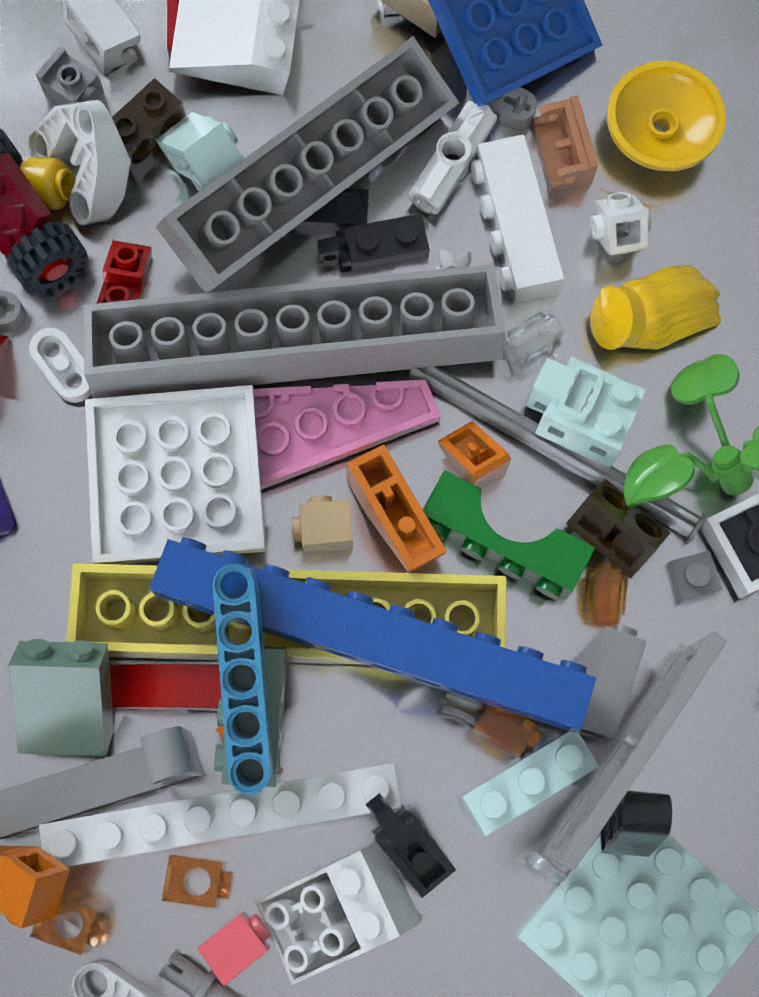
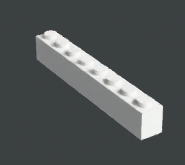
(218, 816)

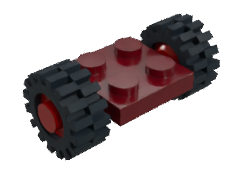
(36, 250)

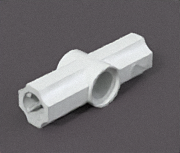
(442, 174)

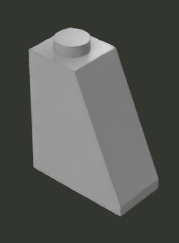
(614, 660)

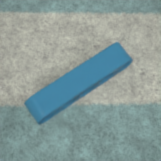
(237, 700)

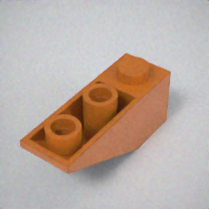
(30, 884)

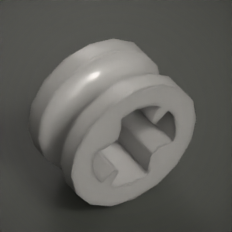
(461, 708)

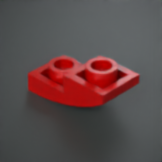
(125, 272)

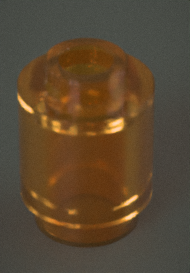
(605, 594)

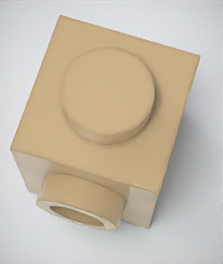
(323, 525)

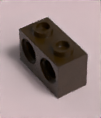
(146, 119)
(618, 533)

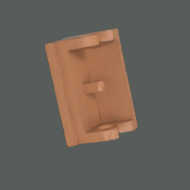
(565, 144)

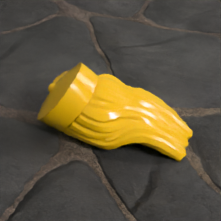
(655, 309)

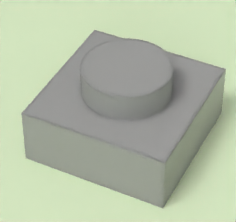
(694, 577)

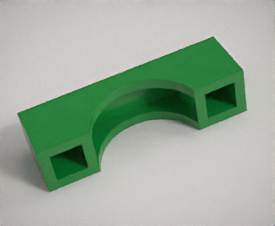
(550, 562)

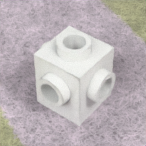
(621, 223)

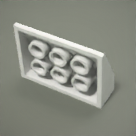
(236, 42)

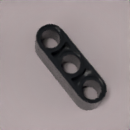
(638, 824)

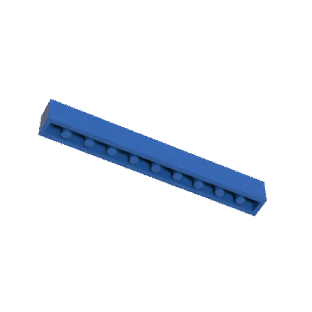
(384, 637)

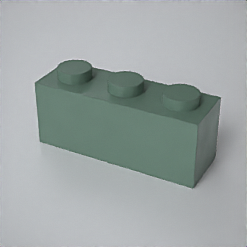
(248, 723)

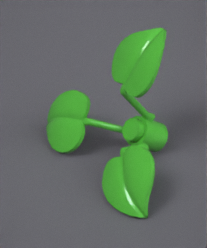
(665, 472)

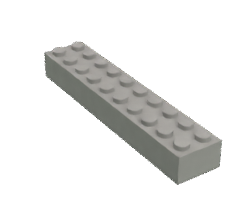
(293, 332)

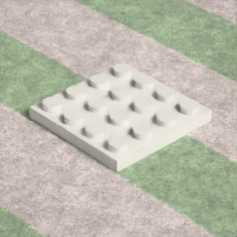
(173, 472)

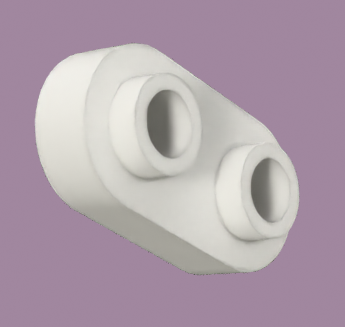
(61, 368)

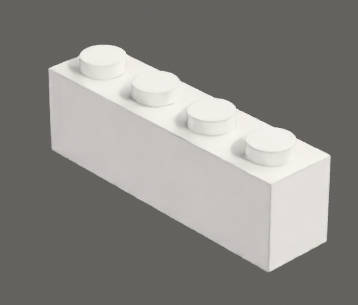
(517, 219)

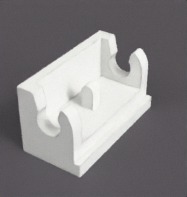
(102, 31)

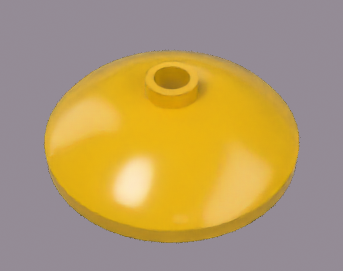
(668, 97)

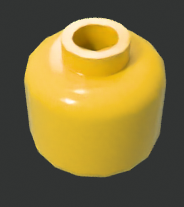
(50, 180)

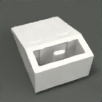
(338, 913)

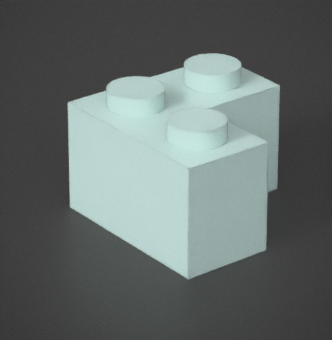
(200, 148)

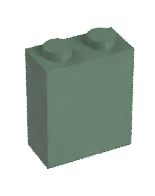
(61, 697)

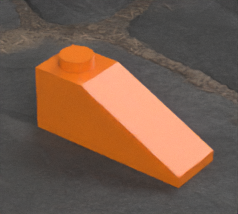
(393, 508)

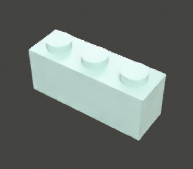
(528, 782)

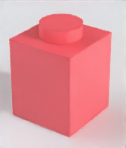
(235, 946)

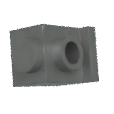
(68, 80)

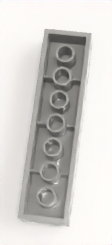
(306, 165)

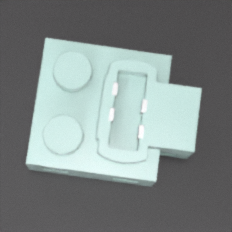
(584, 408)

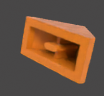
(475, 455)

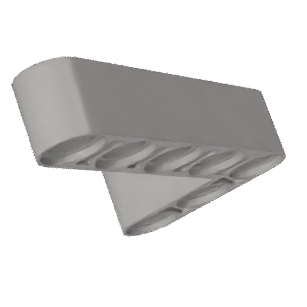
(160, 763)

